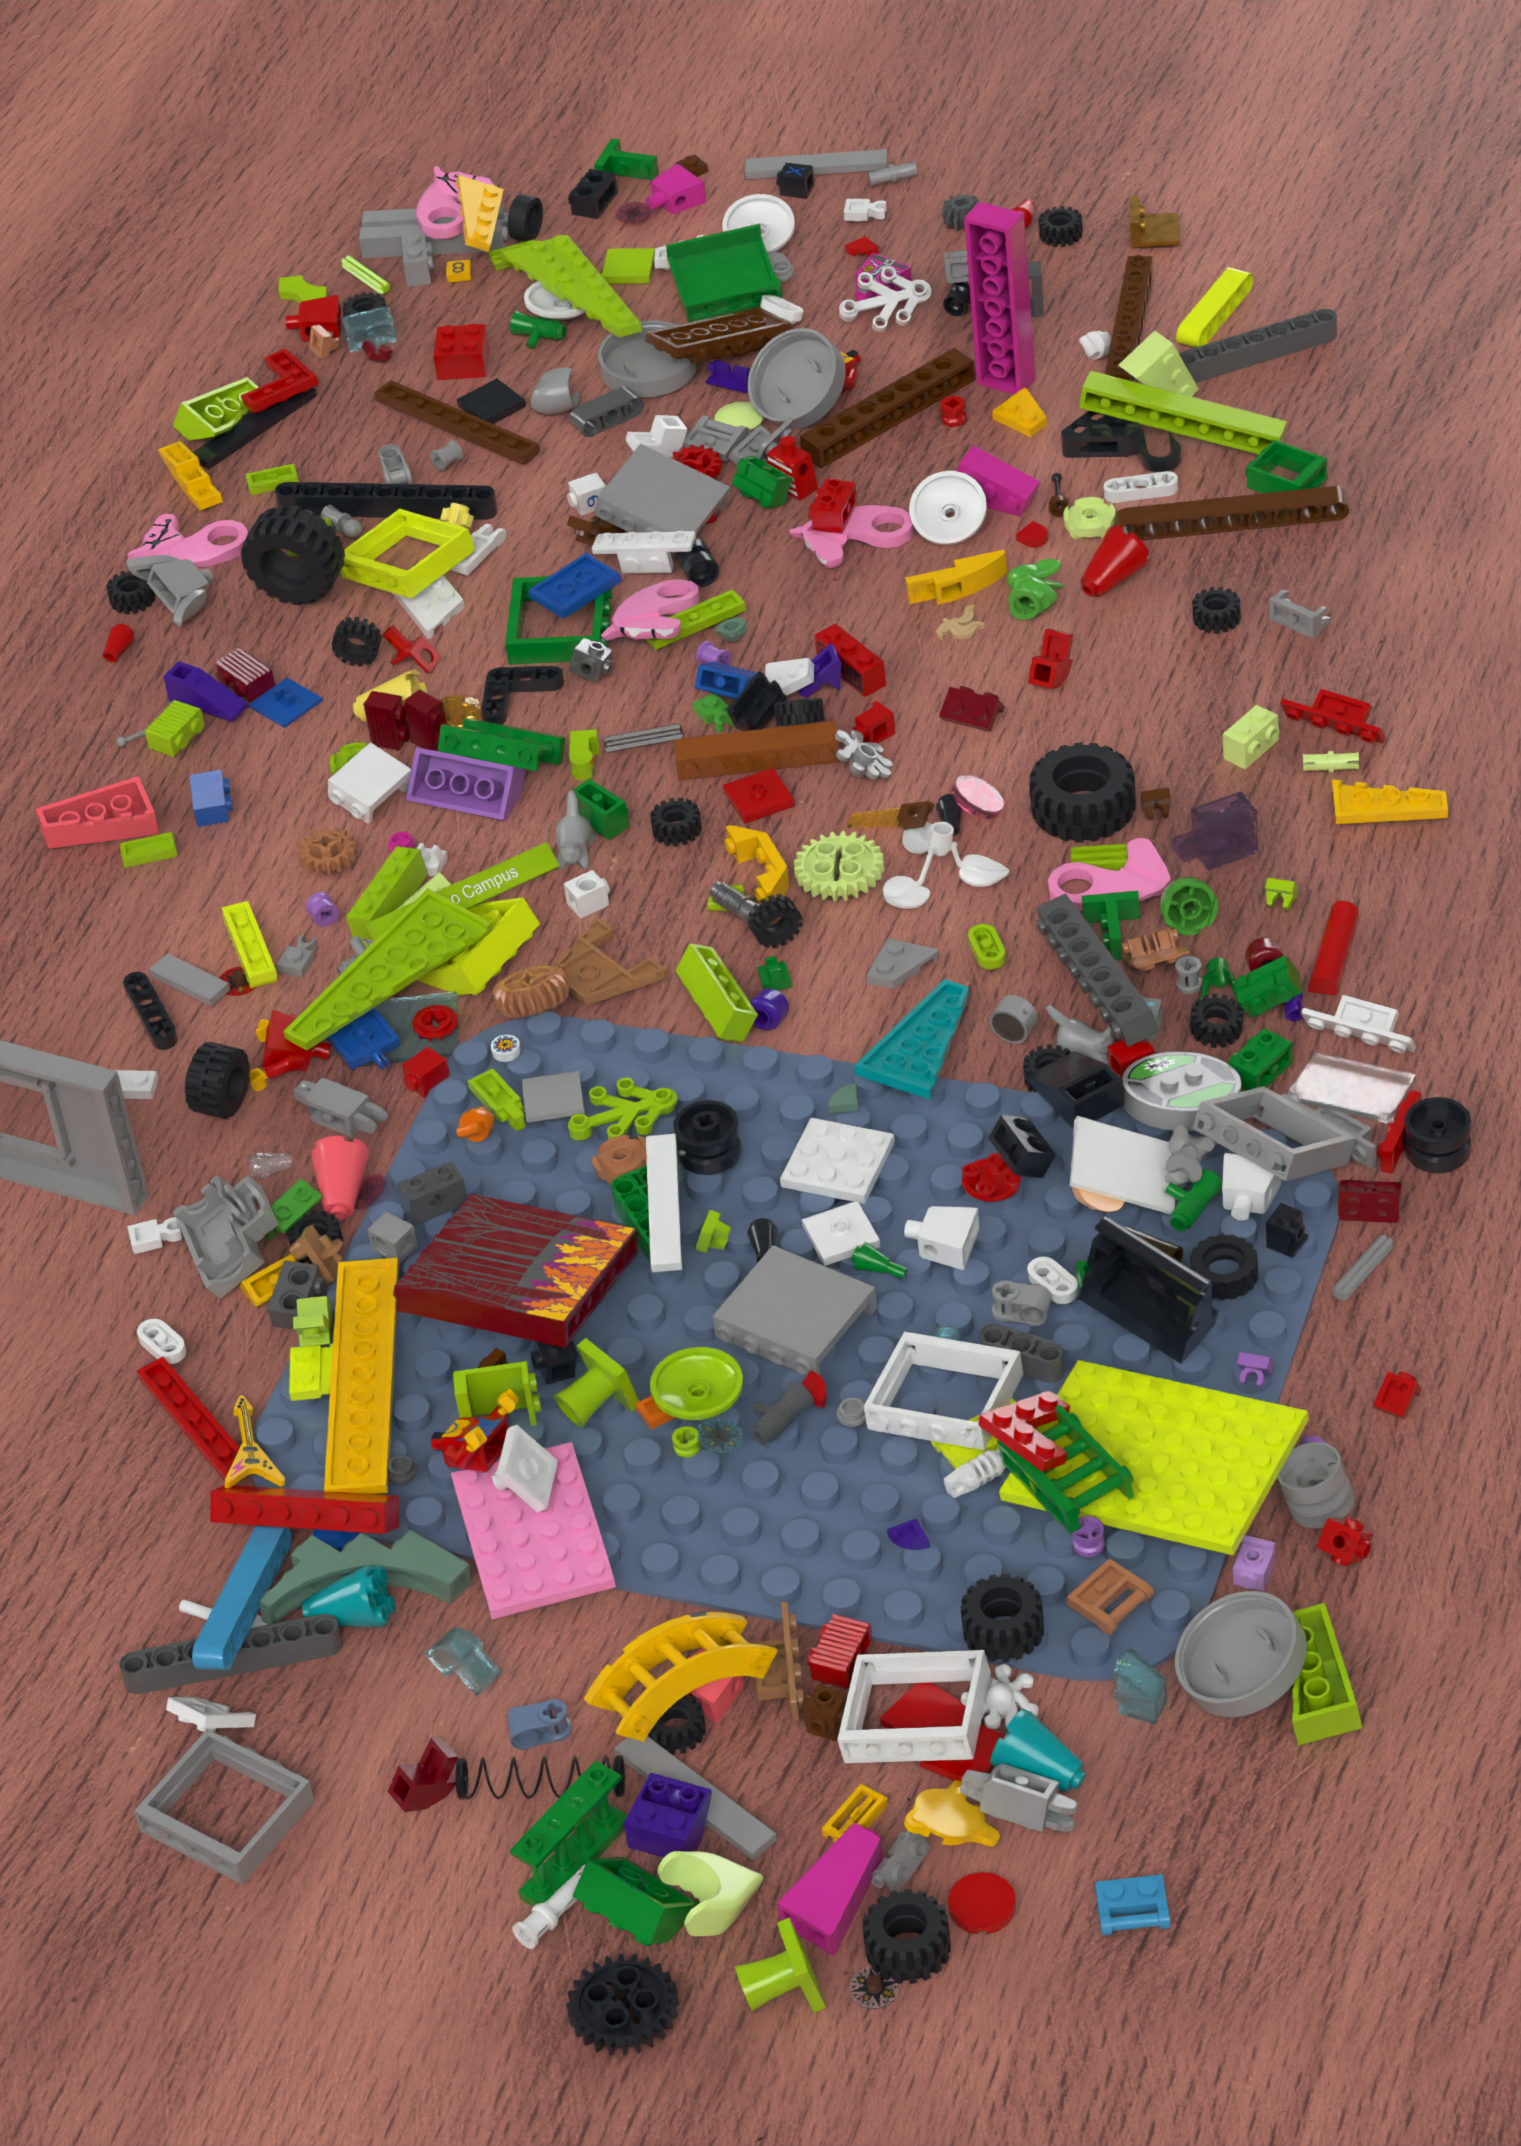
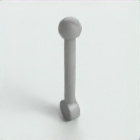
(121, 741)

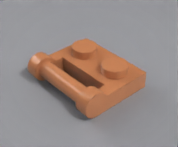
(1103, 1589)

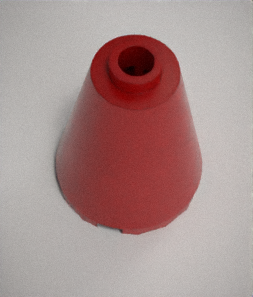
(1114, 561)

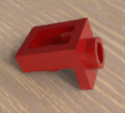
(1397, 1394)

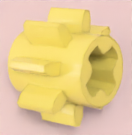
(457, 515)

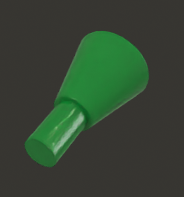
(871, 1260)

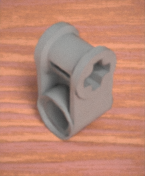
(393, 465)
(1023, 1303)

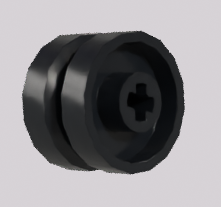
(1437, 1134)
(707, 1137)

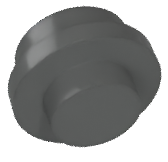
(401, 1469)

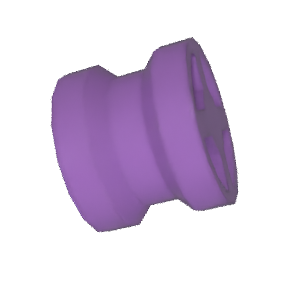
(322, 909)
(1093, 1530)

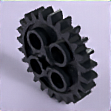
(647, 1988)

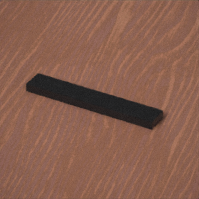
(248, 429)

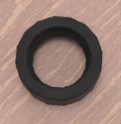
(525, 218)

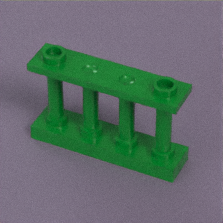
(501, 744)
(1050, 1492)
(567, 1814)

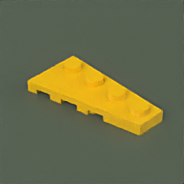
(479, 211)
(1376, 805)

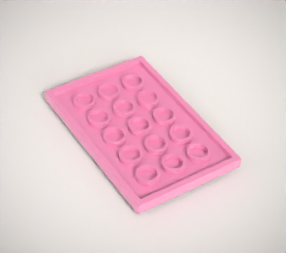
(529, 1555)

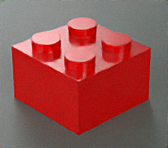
(461, 351)

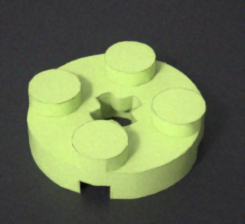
(1080, 526)

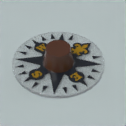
(871, 1990)

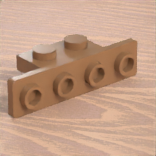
(783, 1673)

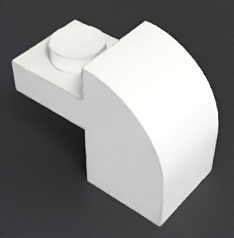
(665, 435)

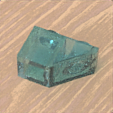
(1139, 1688)

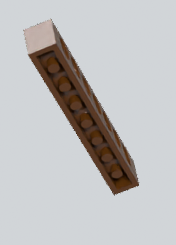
(1131, 313)
(888, 407)

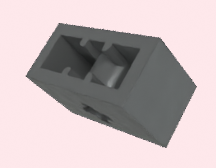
(432, 1193)

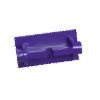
(723, 376)

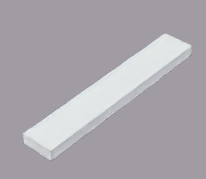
(663, 1203)

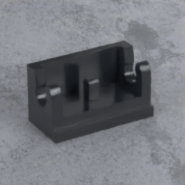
(756, 703)

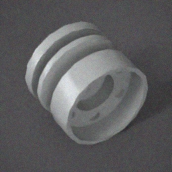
(1315, 1485)

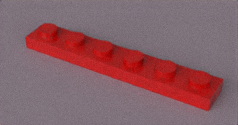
(190, 1415)

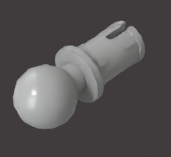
(342, 521)

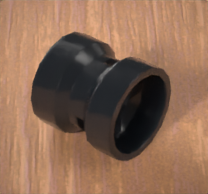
(958, 299)

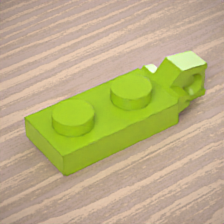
(498, 1098)

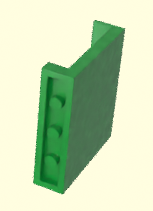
(722, 272)

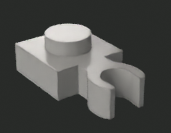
(298, 959)

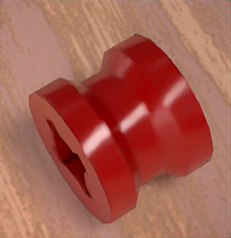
(953, 411)

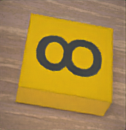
(458, 271)

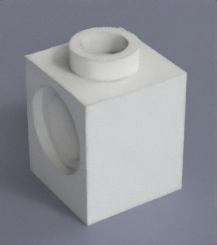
(587, 894)

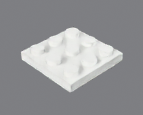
(837, 1160)

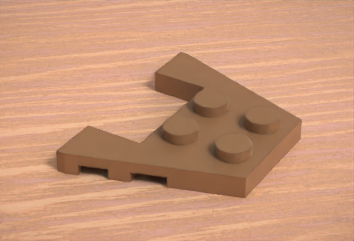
(597, 976)

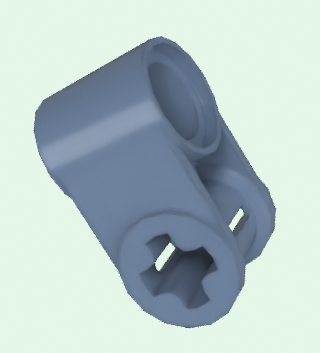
(535, 1724)

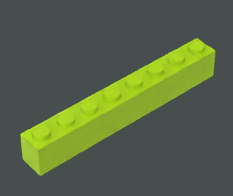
(1180, 413)

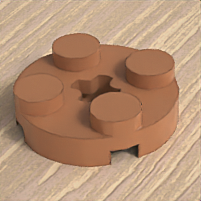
(608, 1161)

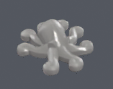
(864, 757)

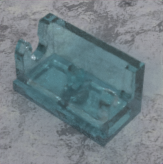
(369, 325)

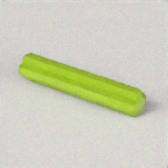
(366, 275)

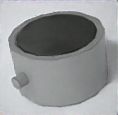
(1013, 1019)

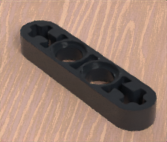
(150, 1010)

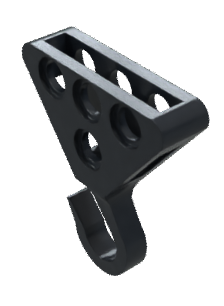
(1109, 429)

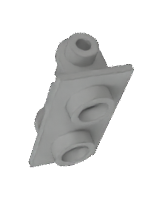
(904, 1859)

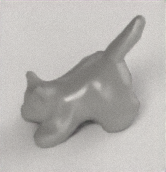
(574, 836)
(1080, 1037)
(1186, 1156)

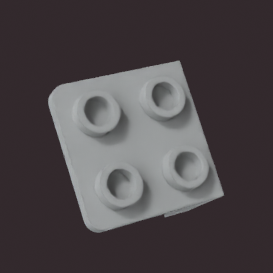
(760, 442)

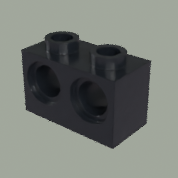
(593, 193)
(1021, 1146)

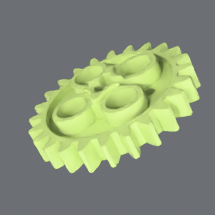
(858, 867)

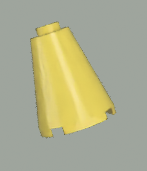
(402, 685)

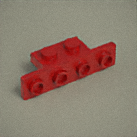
(1337, 712)

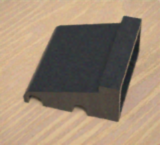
(1147, 1291)

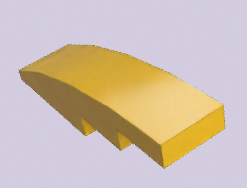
(190, 476)

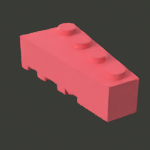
(99, 816)

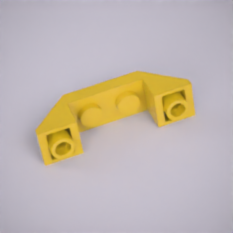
(751, 844)

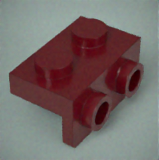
(971, 709)

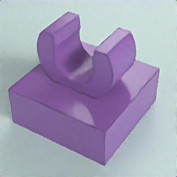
(1256, 1365)

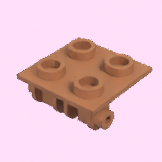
(1146, 958)

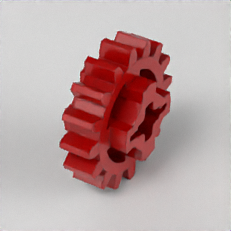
(700, 459)

